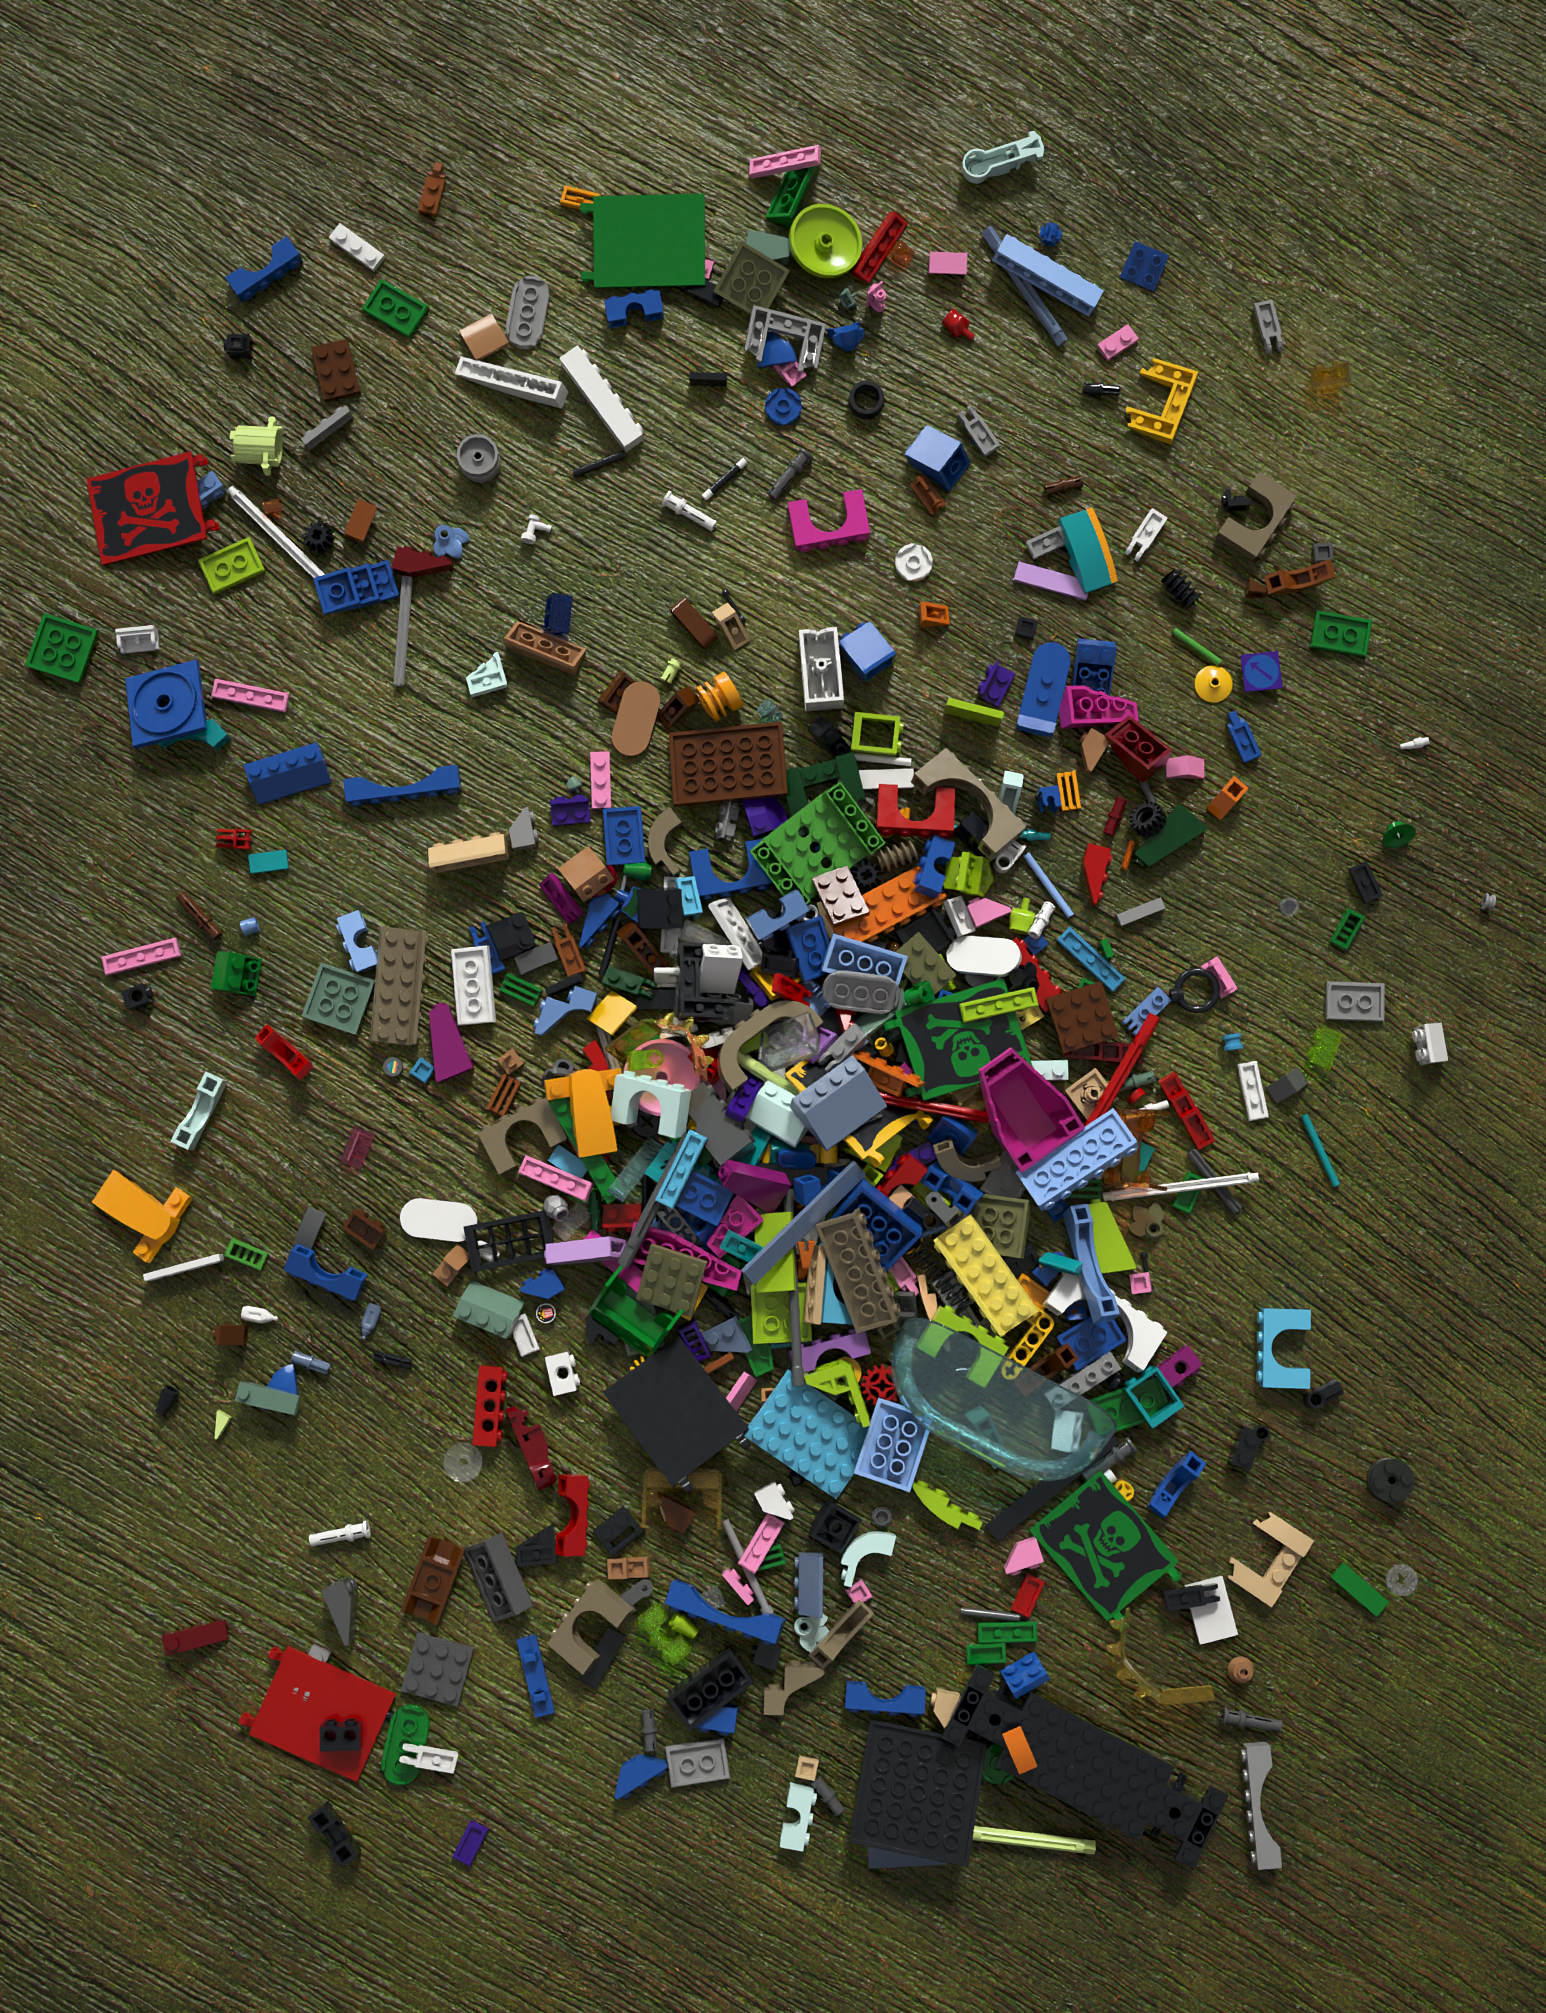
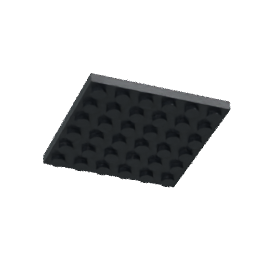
(918, 1793)

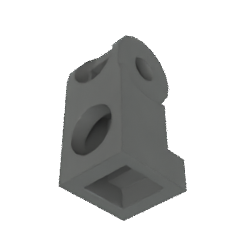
(947, 1215)
(640, 1589)

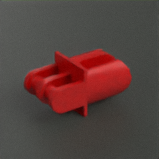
(235, 839)

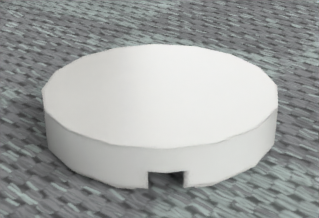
(913, 562)

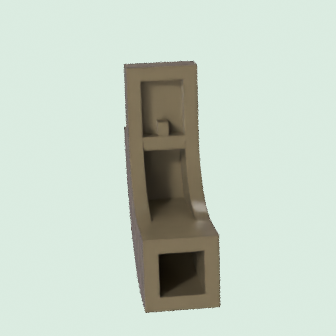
(661, 829)
(965, 1168)

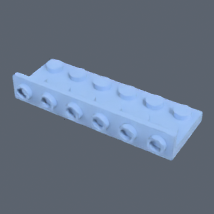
(1079, 1160)

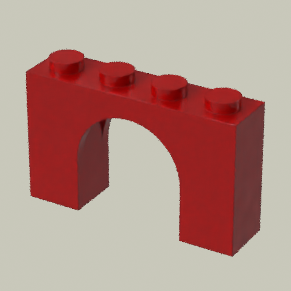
(891, 821)

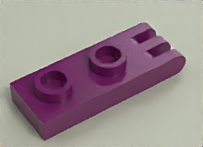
(561, 898)

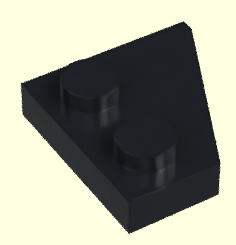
(538, 1549)

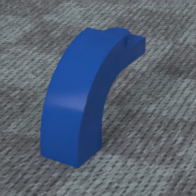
(1174, 1482)

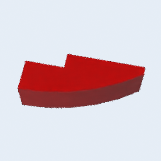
(599, 1062)

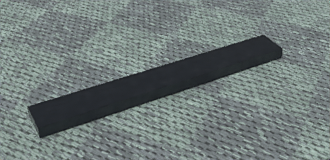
(1034, 1499)

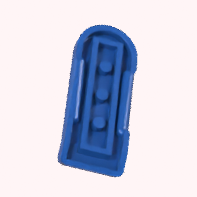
(1044, 690)

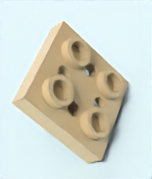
(1076, 1092)

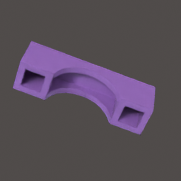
(852, 1344)

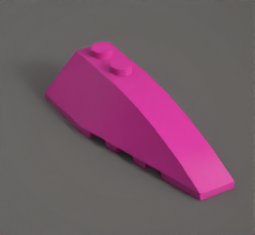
(716, 1271)

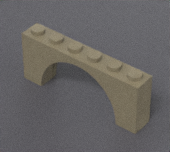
(948, 771)

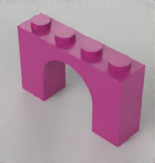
(808, 536)

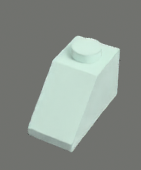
(1011, 789)

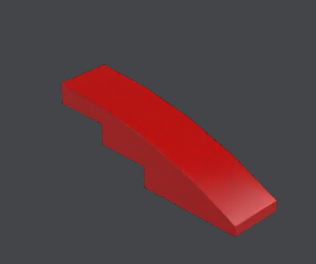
(1186, 1110)

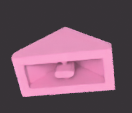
(1185, 767)

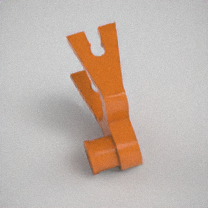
(804, 1259)

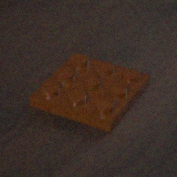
(1082, 1017)

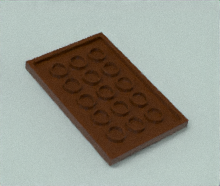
(728, 764)

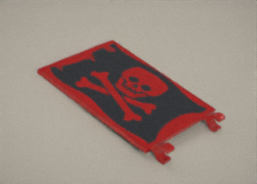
(148, 508)

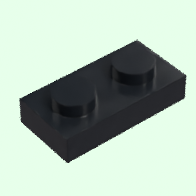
(1365, 882)

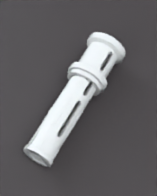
(681, 507)
(348, 1533)

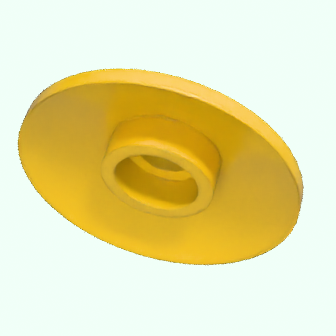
(1208, 691)

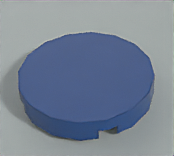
(783, 406)

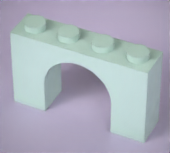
(672, 1098)

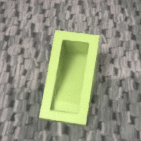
(222, 1421)

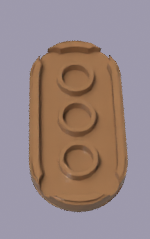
(635, 718)

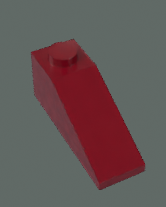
(194, 1637)

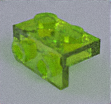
(1324, 1047)

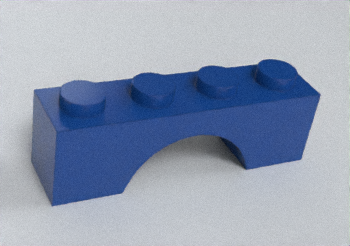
(283, 259)
(303, 1264)
(910, 1700)

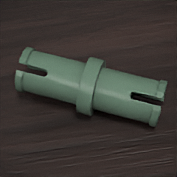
(1138, 1080)

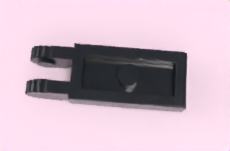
(1189, 1597)

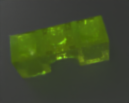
(673, 1648)

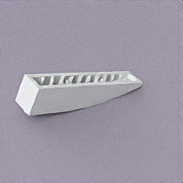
(513, 382)

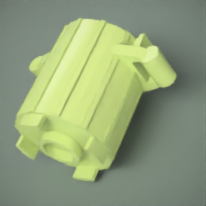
(258, 445)

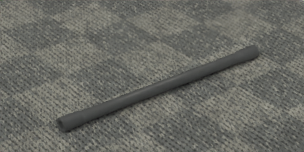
(797, 1369)

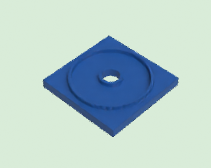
(179, 718)

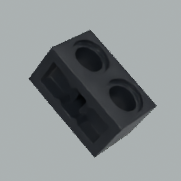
(342, 1741)

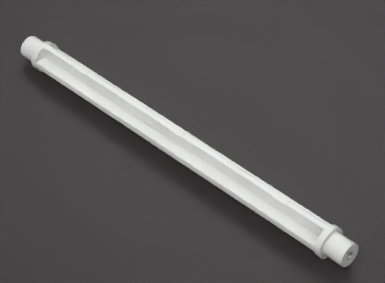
(274, 532)
(1183, 1186)

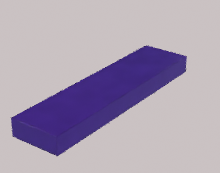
(744, 1098)

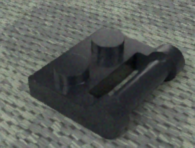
(615, 1526)

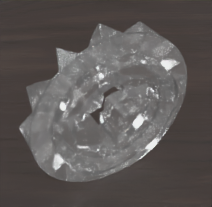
(1410, 1582)

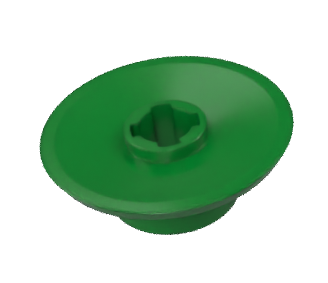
(1398, 834)

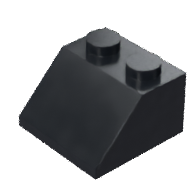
(660, 908)

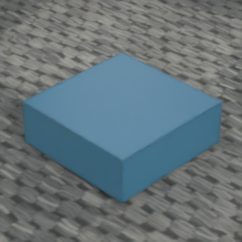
(422, 1070)

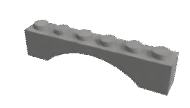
(1258, 1762)

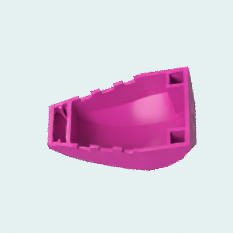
(1025, 1110)

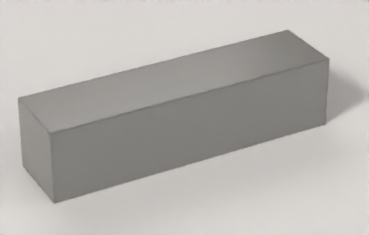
(1140, 912)

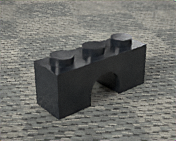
(342, 1844)

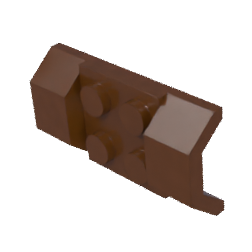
(433, 1579)

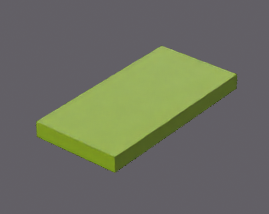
(782, 1274)

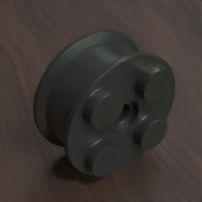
(1401, 1483)

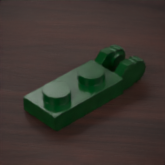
(628, 983)

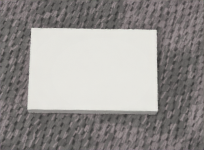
(1214, 1619)

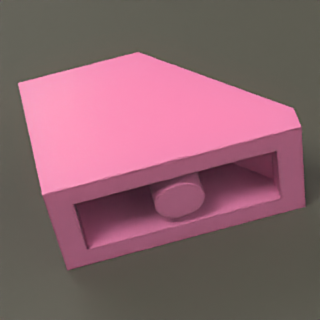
(986, 911)

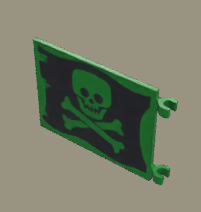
(950, 1051)
(1104, 1546)

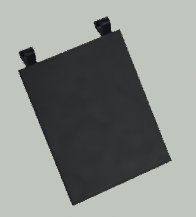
(676, 1412)

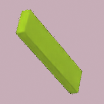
(998, 1005)

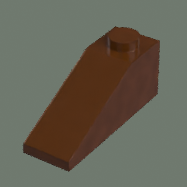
(641, 947)

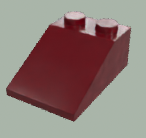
(1138, 748)

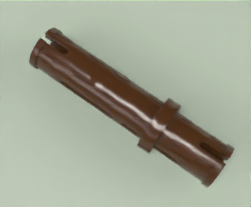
(198, 915)

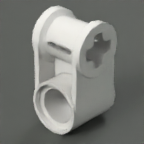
(1010, 854)

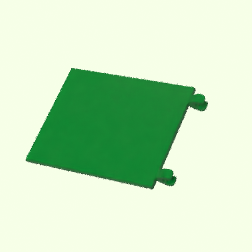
(647, 240)

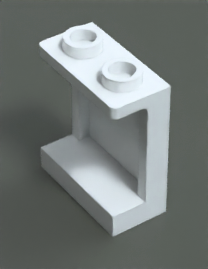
(720, 968)

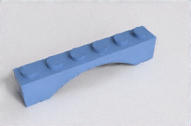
(1098, 1295)

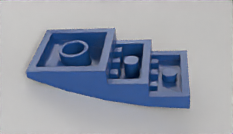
(356, 587)

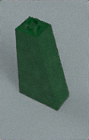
(1178, 831)

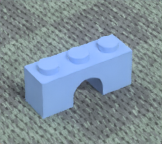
(351, 926)

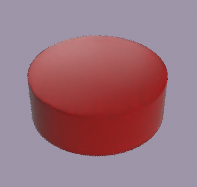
(1135, 1096)

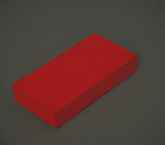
(1027, 1595)

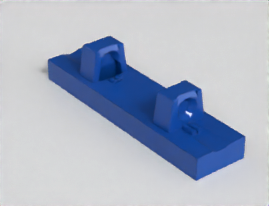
(535, 1675)

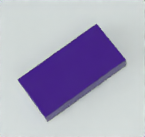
(470, 1843)

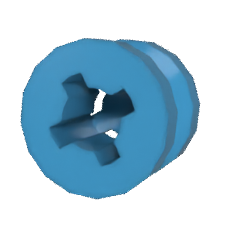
(1232, 1042)

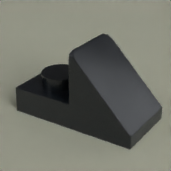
(595, 1329)

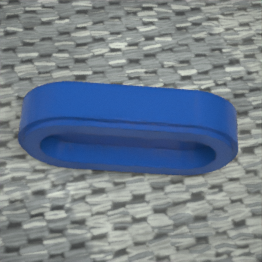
(796, 1158)

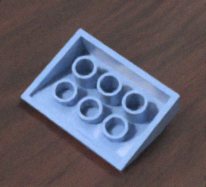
(892, 1446)

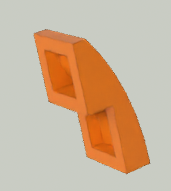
(1019, 1750)

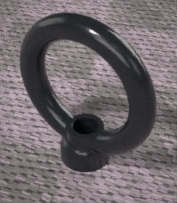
(1177, 996)

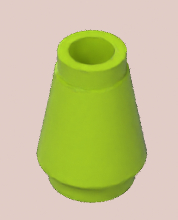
(683, 1625)

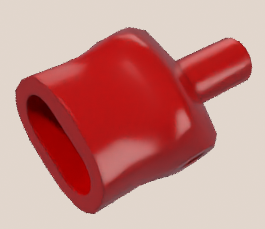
(957, 325)

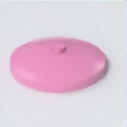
(674, 1069)

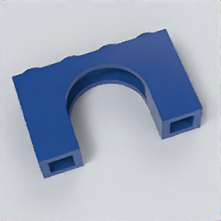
(709, 885)

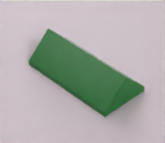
(791, 195)

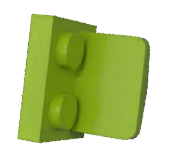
(969, 874)

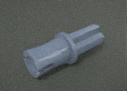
(310, 1362)

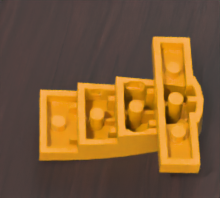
(588, 1108)
(142, 1212)

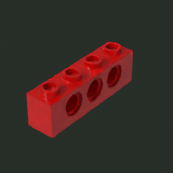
(482, 1436)

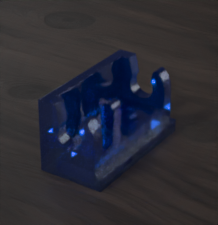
(557, 614)

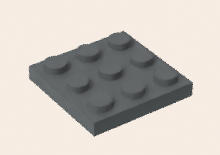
(437, 1669)

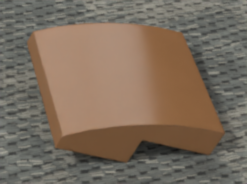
(484, 337)

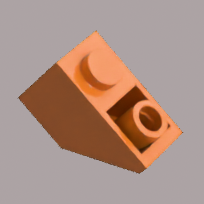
(1227, 798)

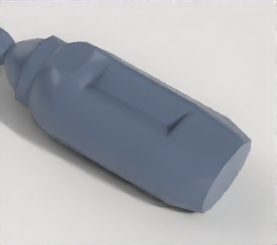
(370, 1319)

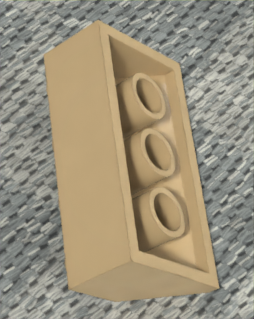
(468, 853)

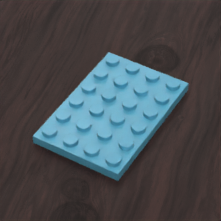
(809, 1434)

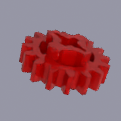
(872, 1384)

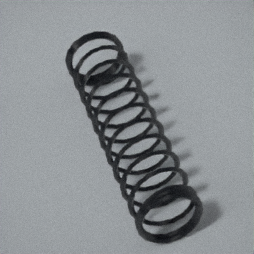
(916, 1245)

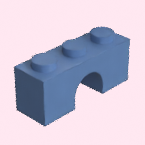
(793, 908)

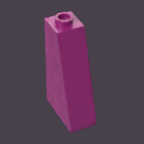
(448, 1046)
(755, 1184)

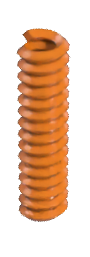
(1127, 857)

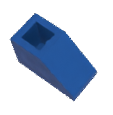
(545, 1286)
(721, 1721)

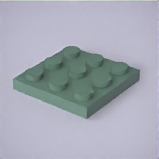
(338, 998)

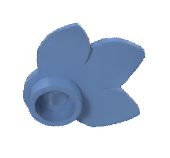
(450, 544)

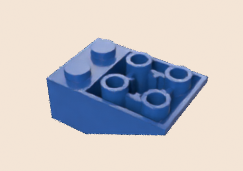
(1094, 664)

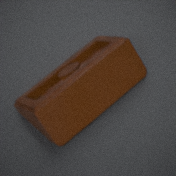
(613, 693)

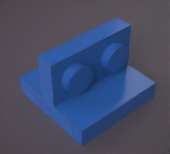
(955, 1129)

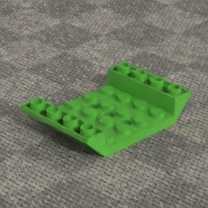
(834, 824)

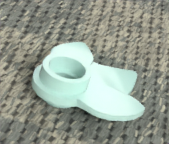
(813, 1633)

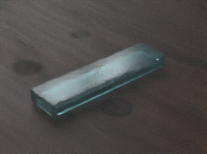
(635, 1169)

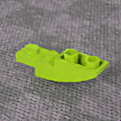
(937, 1503)

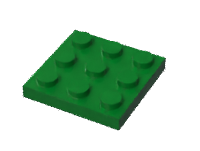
(62, 648)

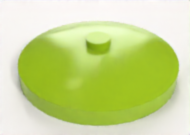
(825, 241)

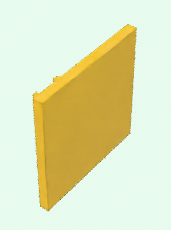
(612, 1012)

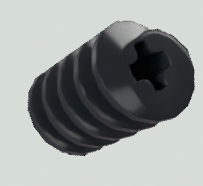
(1181, 588)

